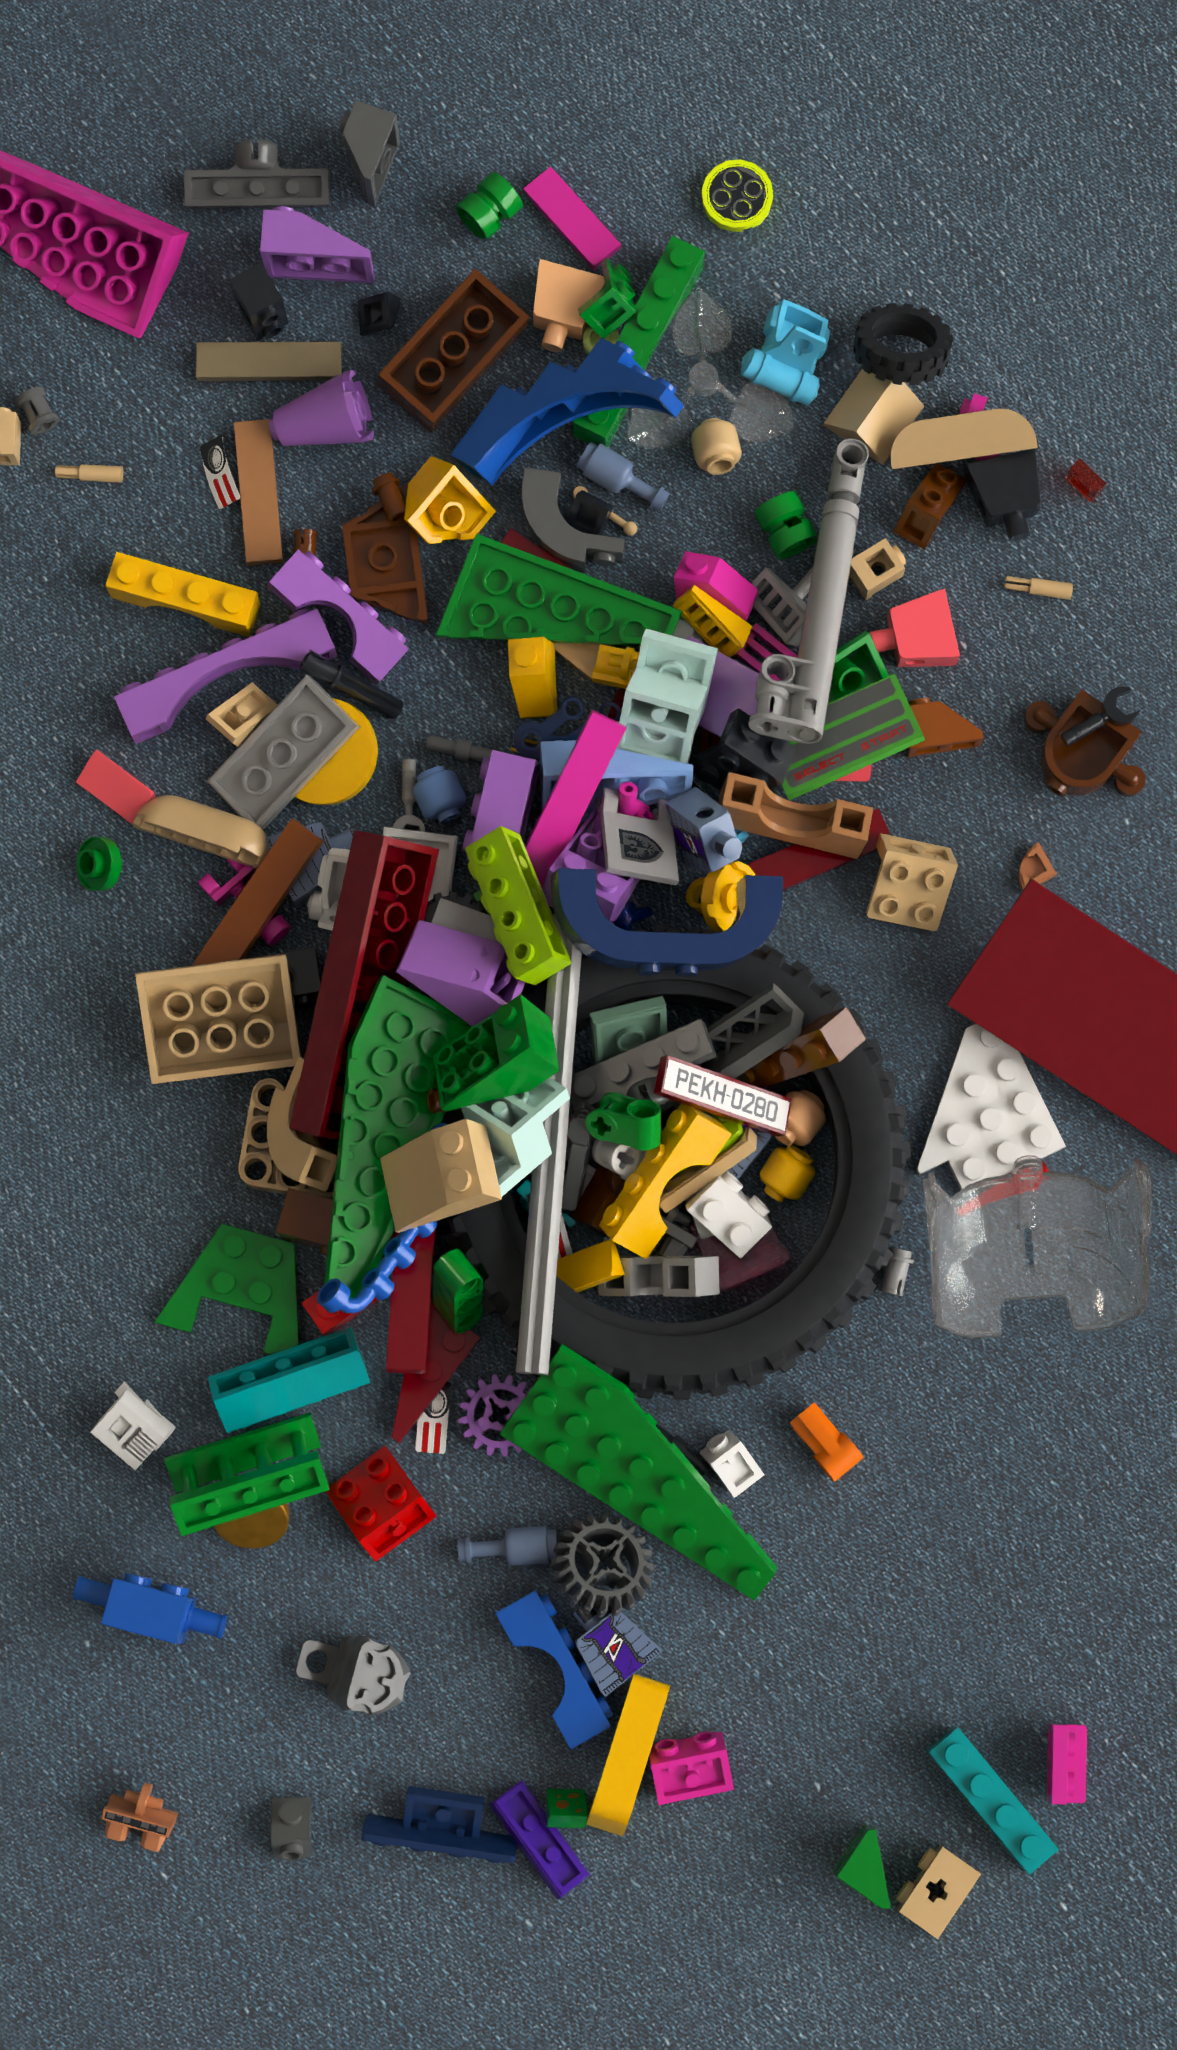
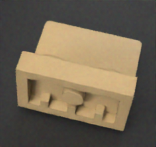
(911, 882)

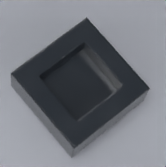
(589, 514)

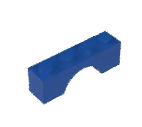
(580, 1712)

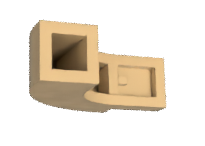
(293, 1151)

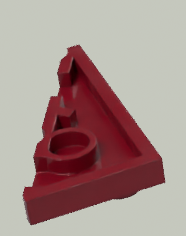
(444, 1356)

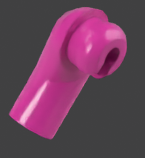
(630, 805)

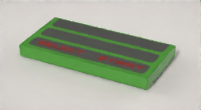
(855, 735)

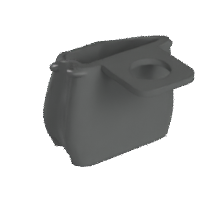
(358, 1673)

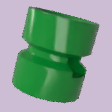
(490, 204)
(779, 514)

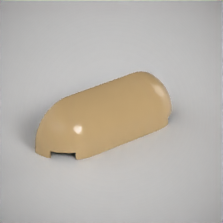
(962, 438)
(204, 829)

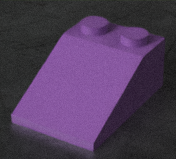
(307, 250)

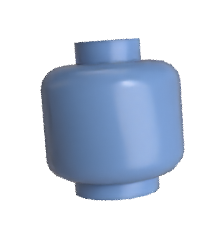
(439, 794)

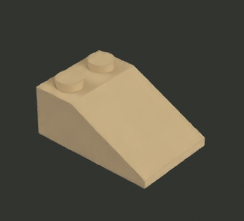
(440, 1175)

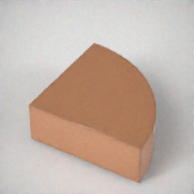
(1035, 866)

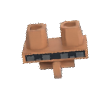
(141, 1813)

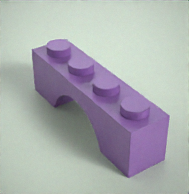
(305, 584)

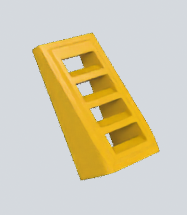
(720, 627)

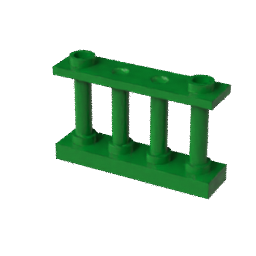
(252, 1491)

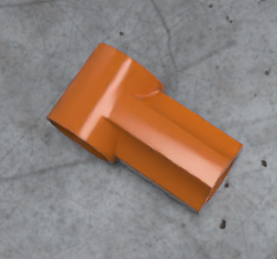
(831, 1449)

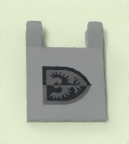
(637, 844)

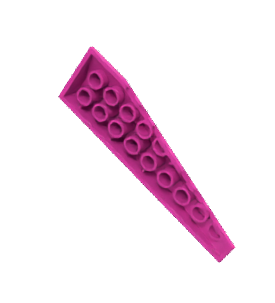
(87, 245)

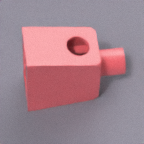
(920, 633)

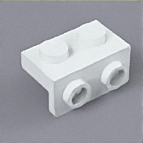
(730, 1213)

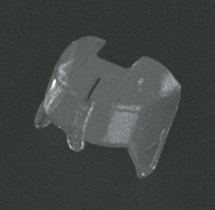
(1083, 1239)

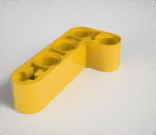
(628, 1755)

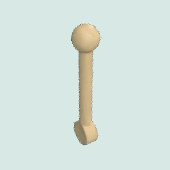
(629, 528)

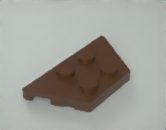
(385, 563)

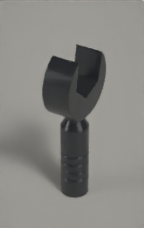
(1109, 713)

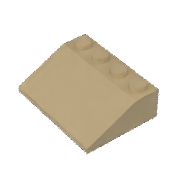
(219, 1018)

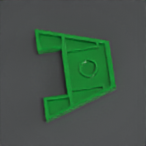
(244, 1273)

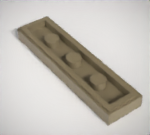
(268, 361)

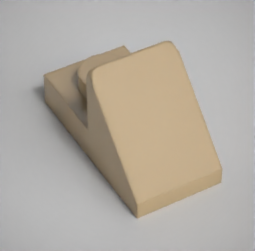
(242, 713)

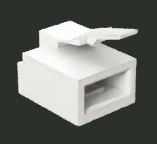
(132, 1427)

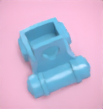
(789, 352)

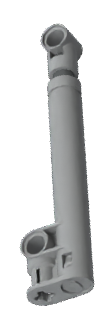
(802, 695)

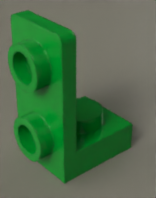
(612, 303)

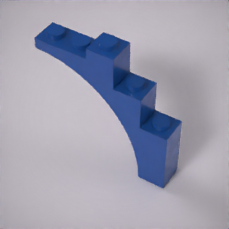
(519, 418)

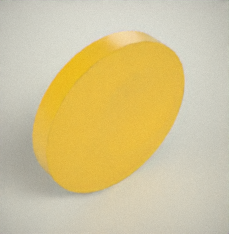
(349, 767)

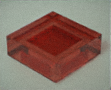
(1085, 480)

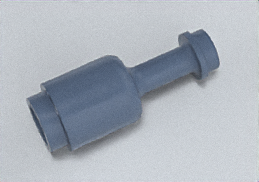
(615, 473)
(520, 1546)

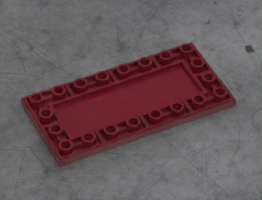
(1081, 1008)

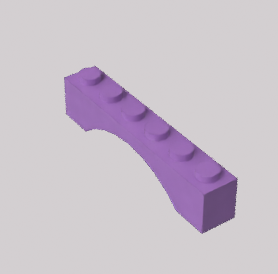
(155, 704)

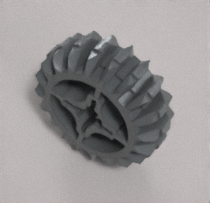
(614, 1576)

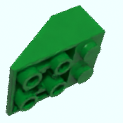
(497, 1057)

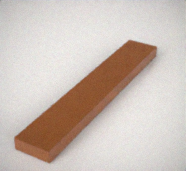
(262, 895)

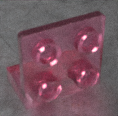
(759, 1260)

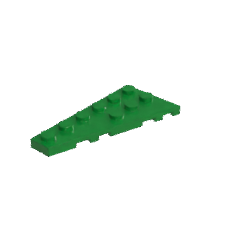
(523, 596)

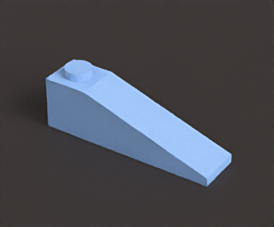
(652, 775)

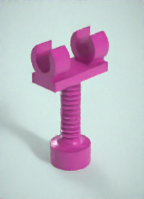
(277, 926)

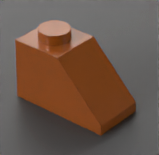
(942, 729)

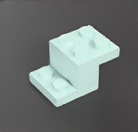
(666, 696)
(517, 1129)

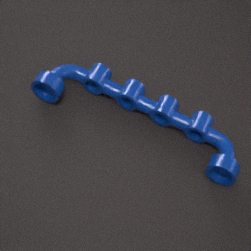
(397, 1252)

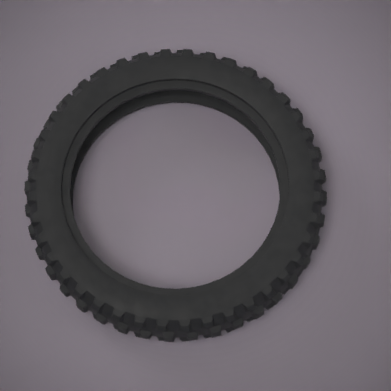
(825, 1285)

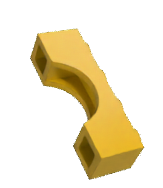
(155, 584)
(686, 1141)

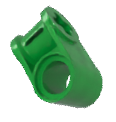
(631, 1121)

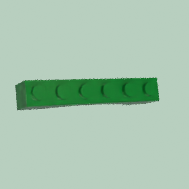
(655, 309)

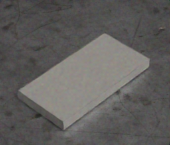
(283, 753)

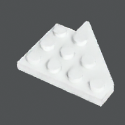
(988, 1113)

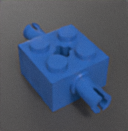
(148, 1610)

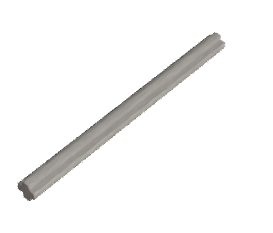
(548, 1181)

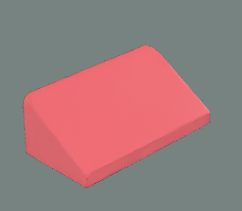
(114, 786)

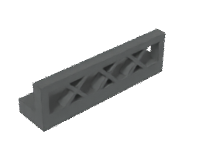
(762, 1041)

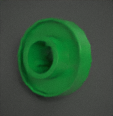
(98, 863)

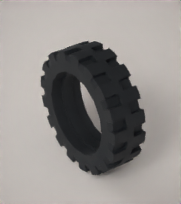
(897, 365)

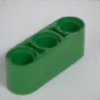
(457, 1291)

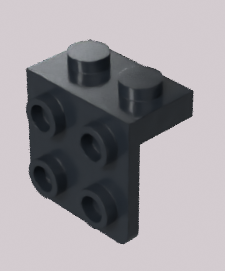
(744, 754)

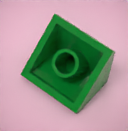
(856, 667)
(863, 1867)

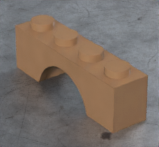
(829, 827)

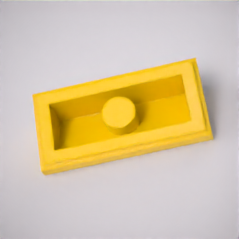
(590, 1266)

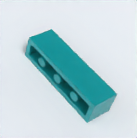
(288, 1380)
(992, 1800)

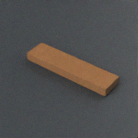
(258, 492)

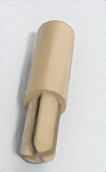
(96, 473)
(1041, 587)

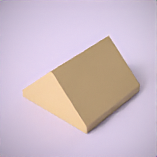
(874, 413)

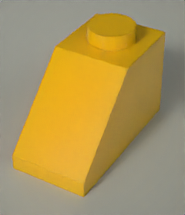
(533, 676)

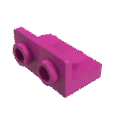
(1066, 1763)
(690, 1767)

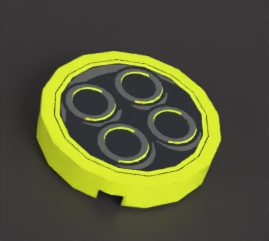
(737, 195)

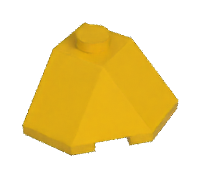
(444, 504)

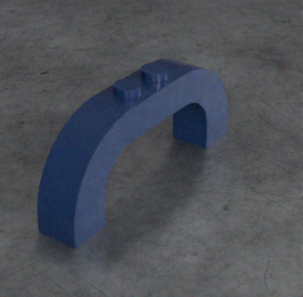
(648, 952)

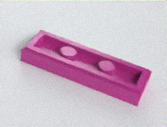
(572, 218)

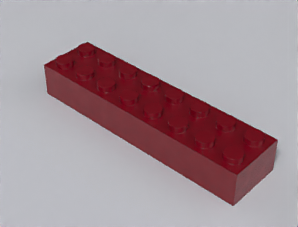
(375, 916)

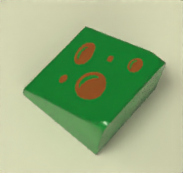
(566, 1808)

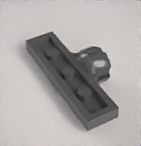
(256, 182)
(636, 1070)

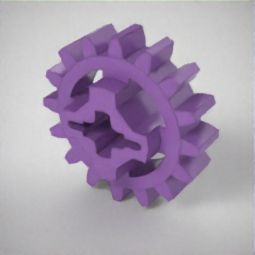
(483, 1424)

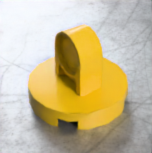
(718, 895)

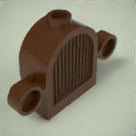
(1090, 760)

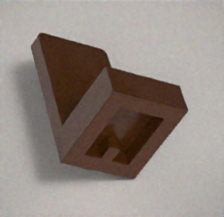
(929, 505)

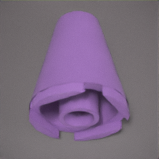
(325, 415)

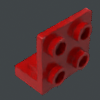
(380, 1503)

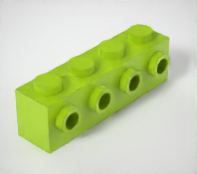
(517, 906)

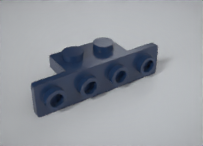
(441, 1824)

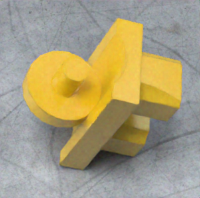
(615, 666)

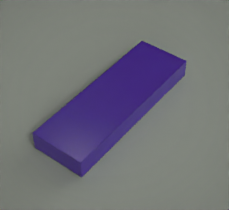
(540, 1844)

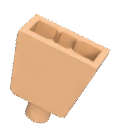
(557, 300)

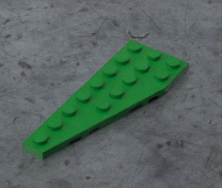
(382, 1110)
(608, 1446)

